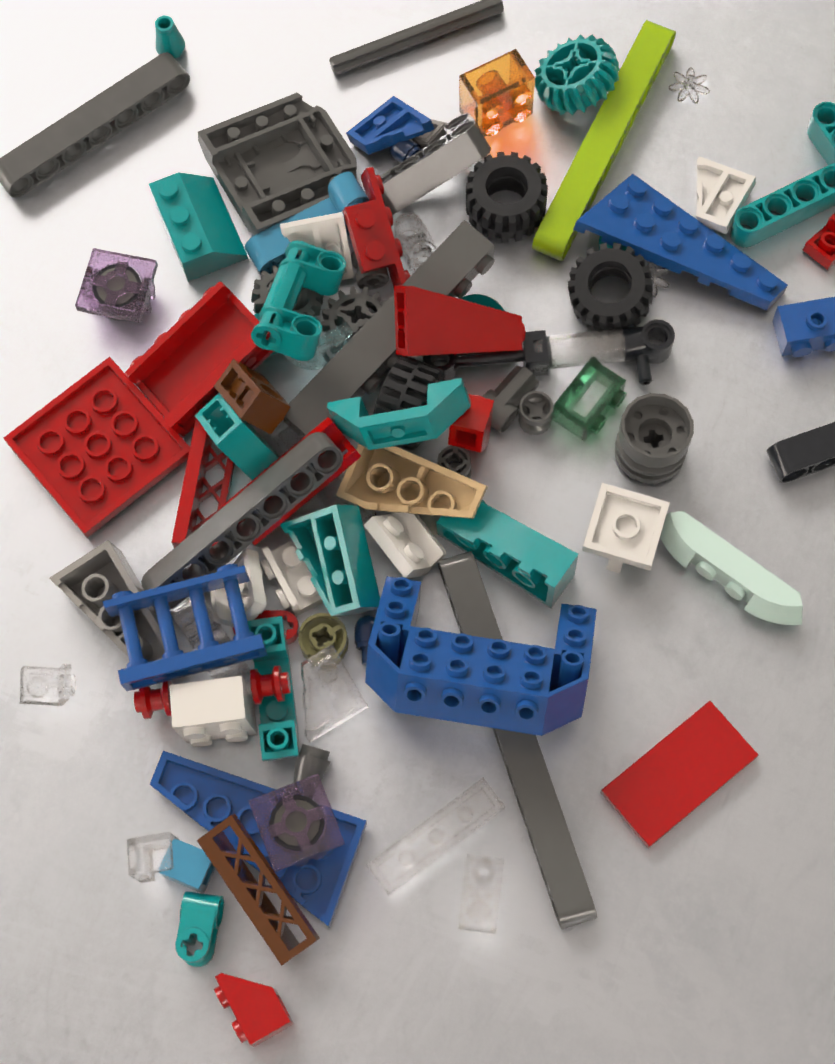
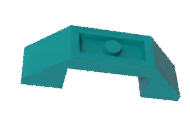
(444, 406)
(278, 719)

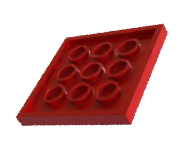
(98, 446)

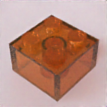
(497, 93)

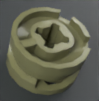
(320, 632)

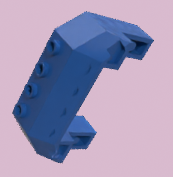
(474, 676)

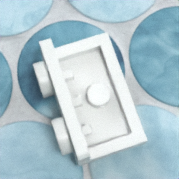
(251, 592)

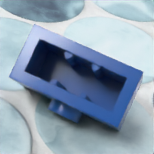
(805, 327)

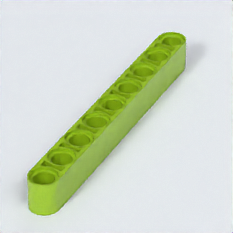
(603, 140)

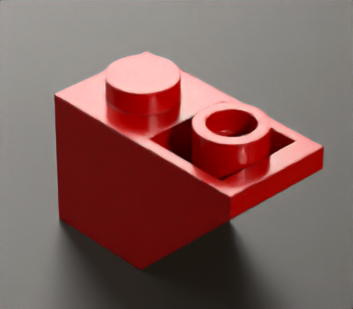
(473, 426)
(255, 1006)

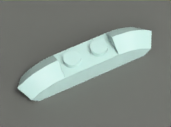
(742, 576)

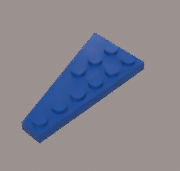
(677, 241)
(214, 795)

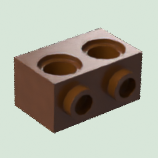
(252, 396)

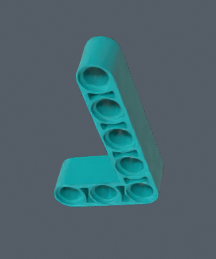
(785, 200)

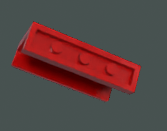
(194, 353)

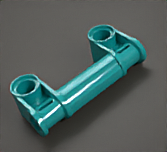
(290, 331)

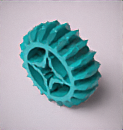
(576, 74)

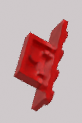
(372, 231)

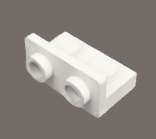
(406, 542)
(292, 577)

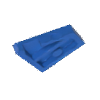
(389, 125)

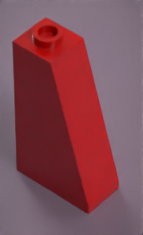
(448, 325)

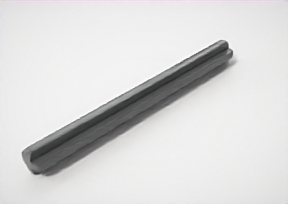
(415, 35)

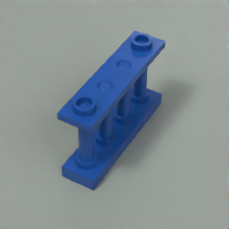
(175, 662)

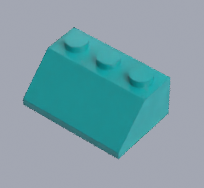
(197, 223)

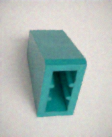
(236, 437)

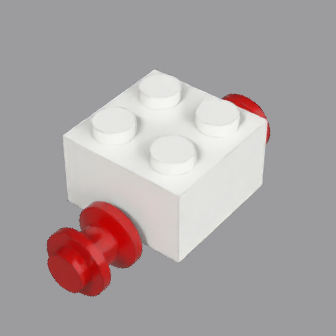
(215, 706)

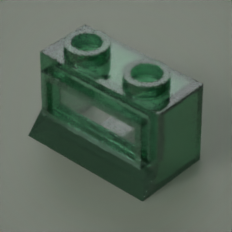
(589, 399)

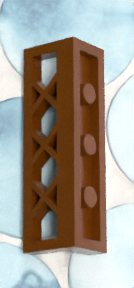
(251, 893)

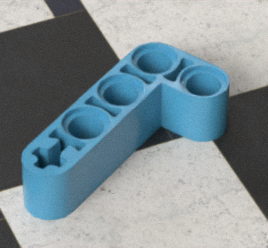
(269, 246)

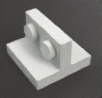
(625, 527)

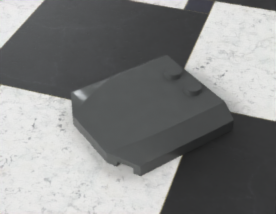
(276, 159)

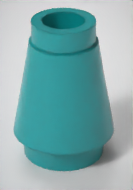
(168, 37)

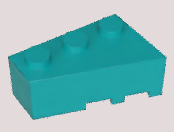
(338, 558)

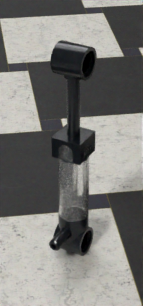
(575, 349)

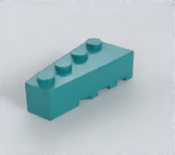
(513, 551)

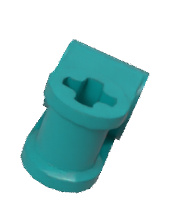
(199, 921)

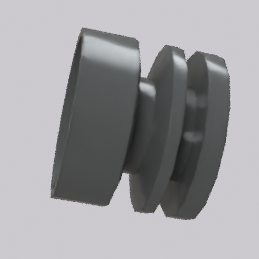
(653, 438)

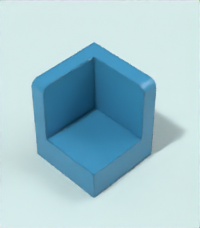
(190, 867)

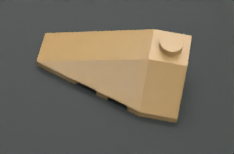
(407, 483)

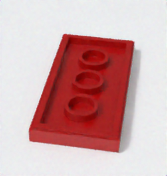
(679, 774)

